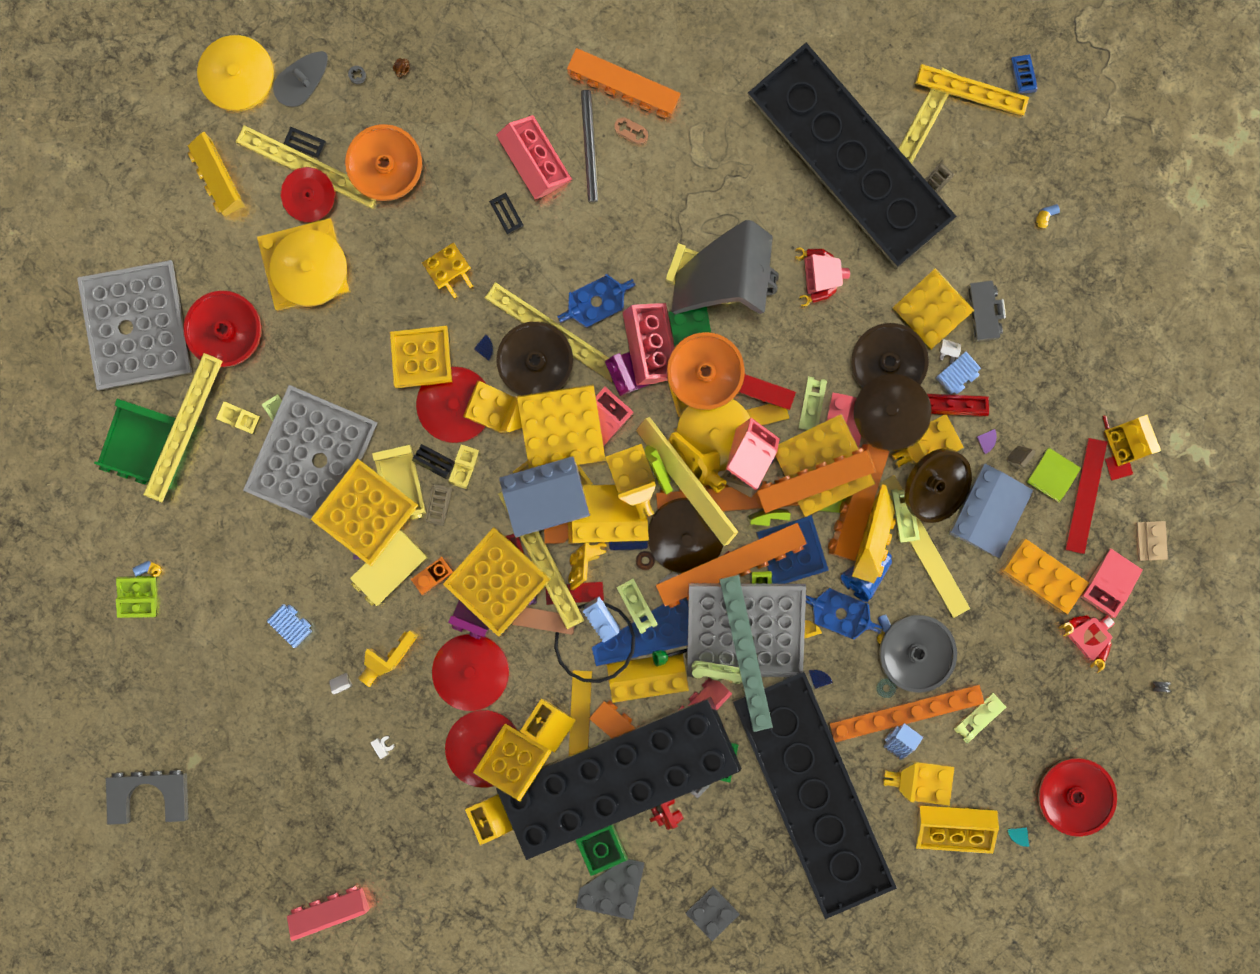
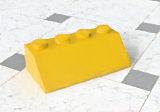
(215, 175)
(645, 679)
(957, 829)

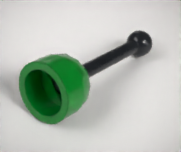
(660, 657)

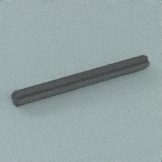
(589, 145)

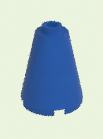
(863, 589)

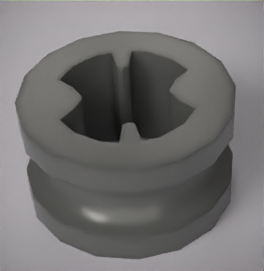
(355, 69)
(1162, 686)

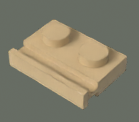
(1152, 540)

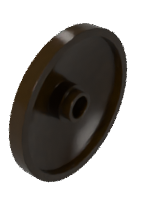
(889, 350)
(534, 358)
(892, 412)
(938, 485)
(681, 537)

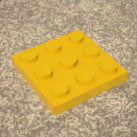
(933, 308)
(420, 356)
(512, 762)

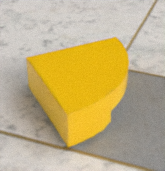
(811, 629)

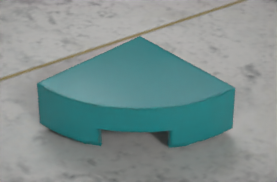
(1019, 836)

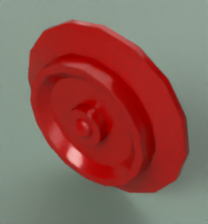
(307, 194)

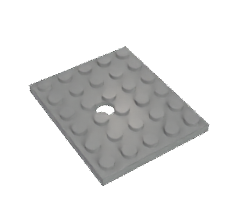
(151, 302)
(298, 432)
(775, 621)

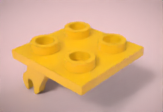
(446, 266)
(579, 562)

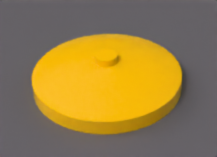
(235, 73)
(308, 268)
(713, 428)

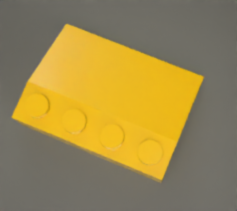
(608, 520)
(875, 538)

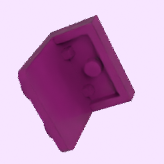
(622, 373)
(467, 620)

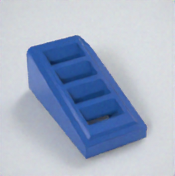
(1033, 84)

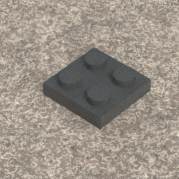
(712, 913)

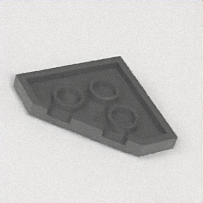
(613, 890)

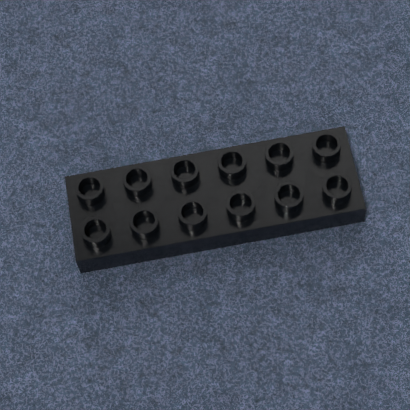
(851, 155)
(622, 778)
(816, 798)

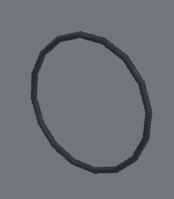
(618, 671)

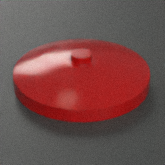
(222, 327)
(444, 404)
(470, 672)
(469, 742)
(1077, 797)

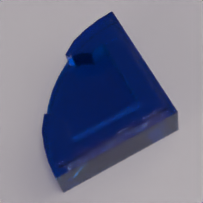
(485, 348)
(819, 678)

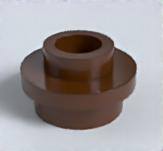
(401, 67)
(639, 560)

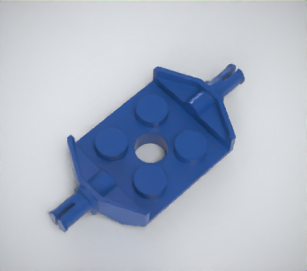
(607, 289)
(856, 619)

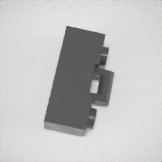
(984, 320)

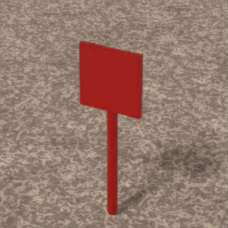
(1114, 470)

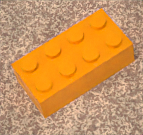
(1044, 576)

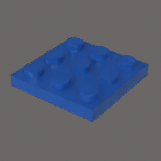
(799, 564)

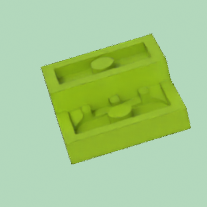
(658, 469)
(1054, 474)
(763, 518)
(136, 596)

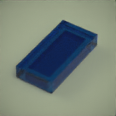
(635, 545)

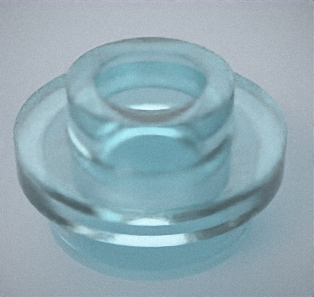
(881, 692)

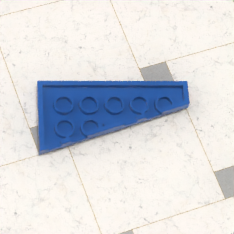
(667, 635)

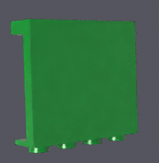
(135, 441)

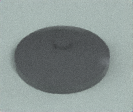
(918, 653)

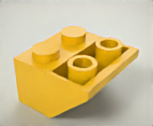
(1132, 440)
(548, 725)
(488, 819)

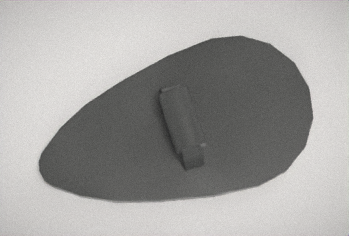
(300, 79)

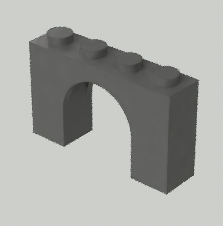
(120, 788)

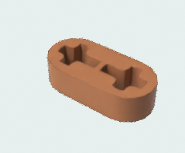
(628, 134)

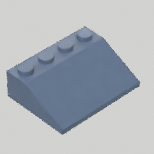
(544, 496)
(990, 511)

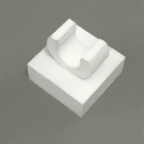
(949, 348)
(380, 747)

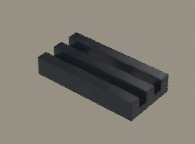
(319, 148)
(513, 227)
(434, 459)

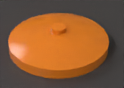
(383, 162)
(705, 371)

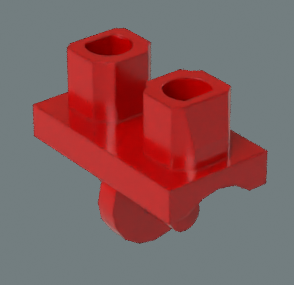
(663, 816)

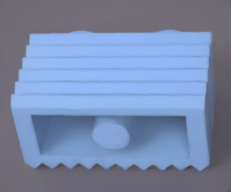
(958, 373)
(601, 619)
(289, 625)
(902, 741)

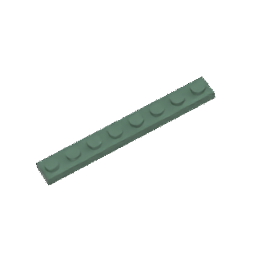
(746, 653)

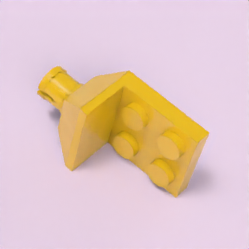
(493, 409)
(938, 436)
(703, 466)
(633, 478)
(378, 665)
(923, 782)

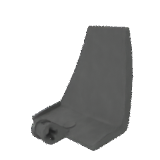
(729, 271)

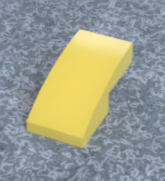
(237, 417)
(463, 466)

